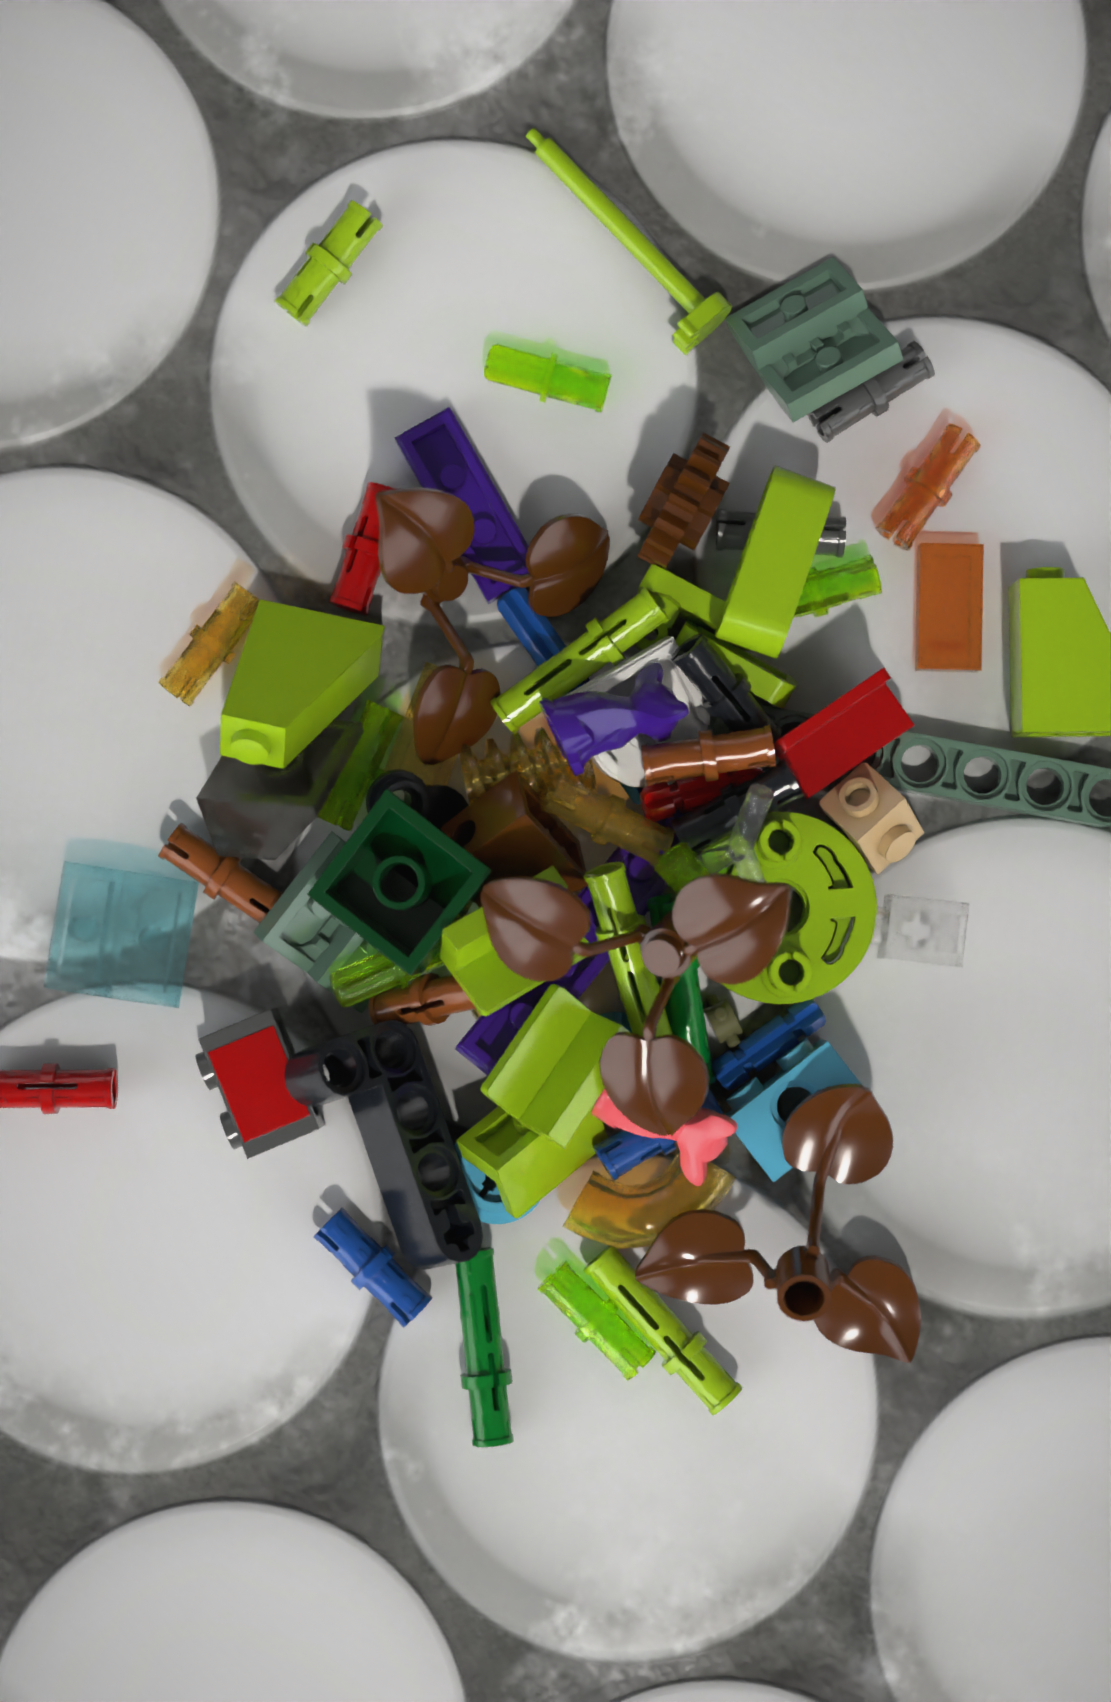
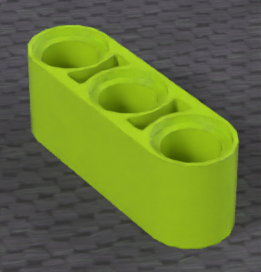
(775, 562)

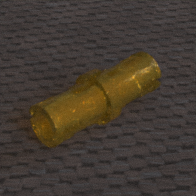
(211, 645)
(607, 819)

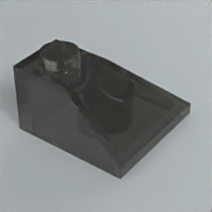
(265, 808)

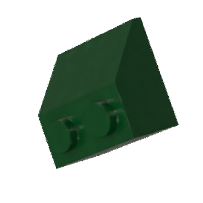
(400, 883)

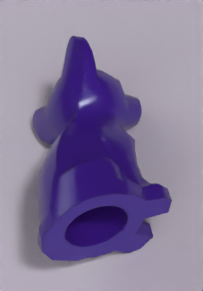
(601, 722)

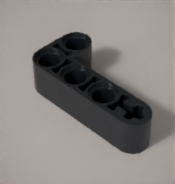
(432, 1217)

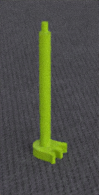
(704, 313)

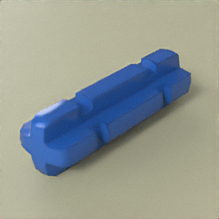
(767, 1043)

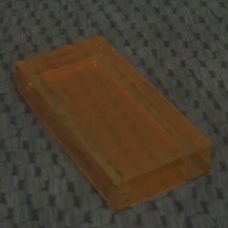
(949, 607)

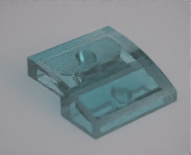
(121, 934)

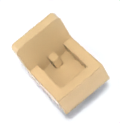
(873, 817)

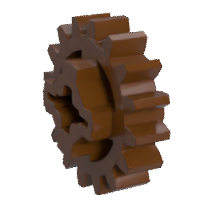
(683, 501)

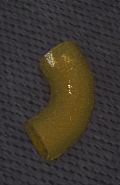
(636, 1214)

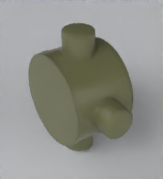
(723, 1021)

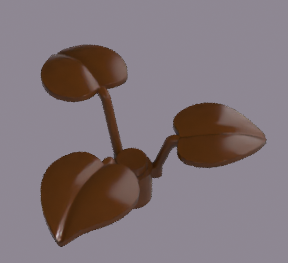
(421, 553)
(717, 918)
(865, 1310)

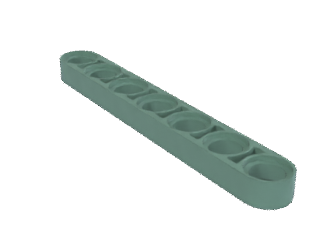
(953, 756)

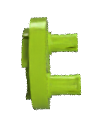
(788, 857)

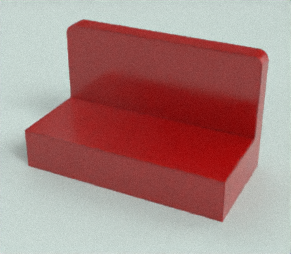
(843, 734)

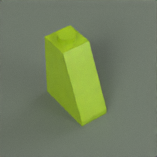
(1057, 658)
(295, 680)

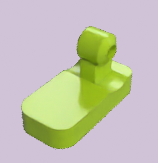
(680, 599)
(765, 679)

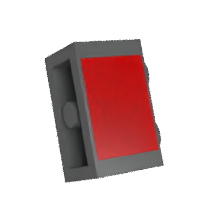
(249, 1070)

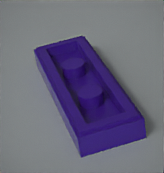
(447, 462)

